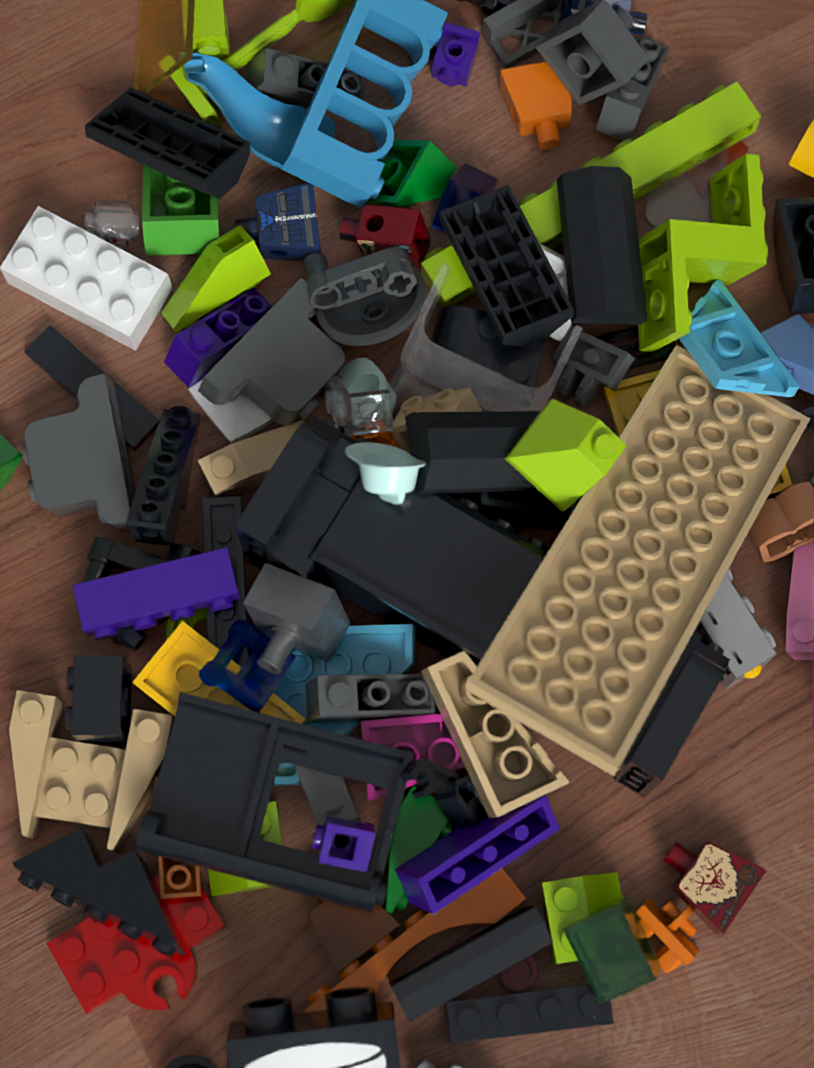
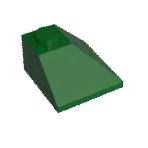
(413, 174)

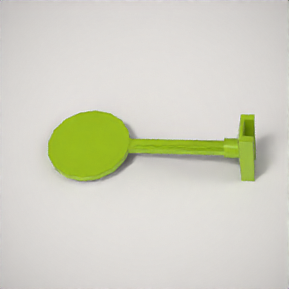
(305, 10)

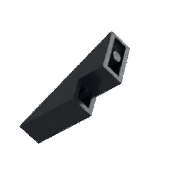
(165, 478)
(113, 891)

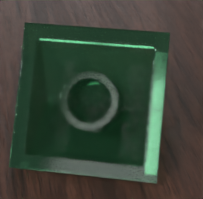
(613, 950)

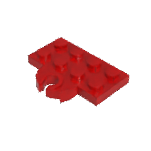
(106, 963)

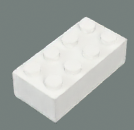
(86, 278)

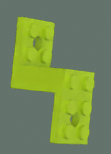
(702, 251)

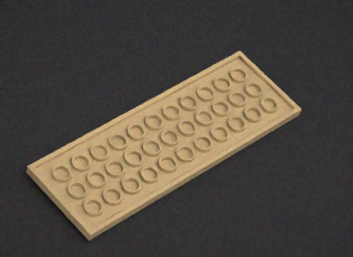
(638, 564)

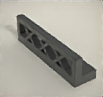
(510, 22)

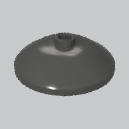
(373, 317)

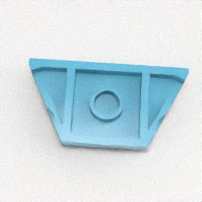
(733, 349)

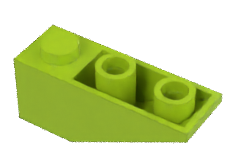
(219, 274)

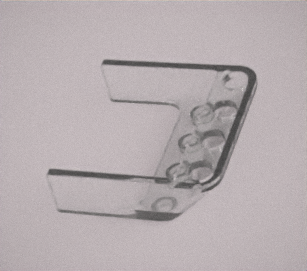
(429, 368)

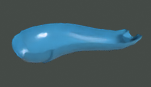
(251, 114)

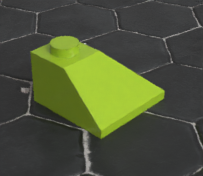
(565, 453)

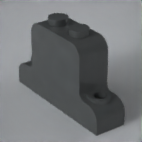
(279, 362)
(82, 457)

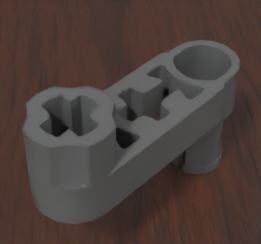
(380, 271)

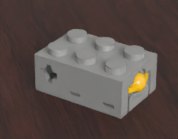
(732, 627)

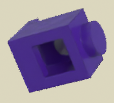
(464, 46)
(354, 853)

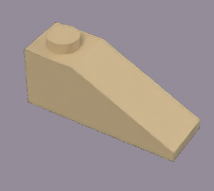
(245, 462)

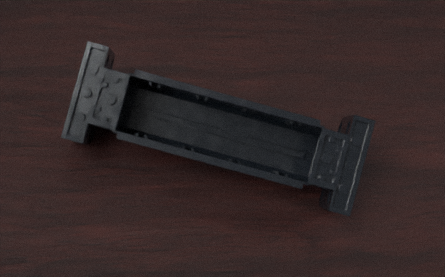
(437, 569)

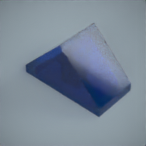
(463, 186)

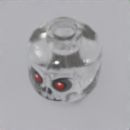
(112, 221)

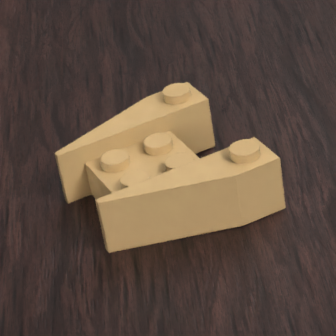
(79, 779)

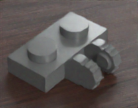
(595, 361)

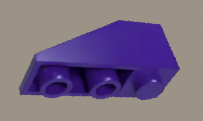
(211, 338)

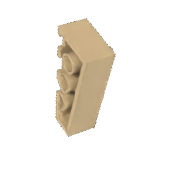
(494, 747)

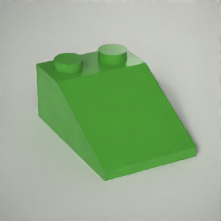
(176, 216)

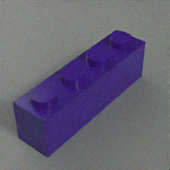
(156, 593)
(474, 854)

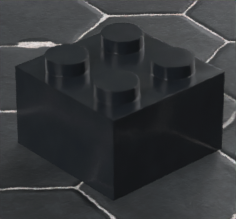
(100, 699)

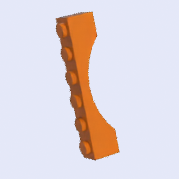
(478, 906)

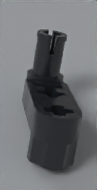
(110, 555)

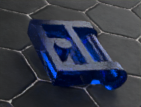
(252, 683)

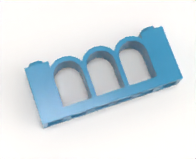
(331, 163)

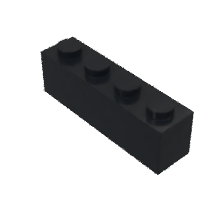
(526, 1013)

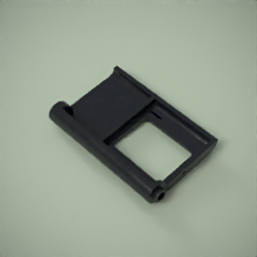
(219, 788)

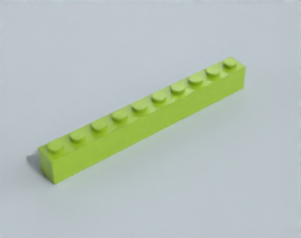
(650, 160)

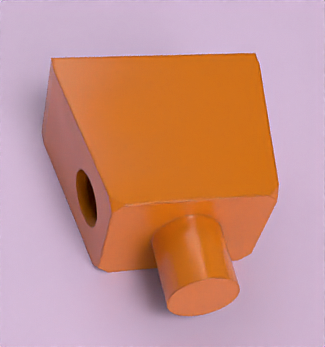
(536, 102)

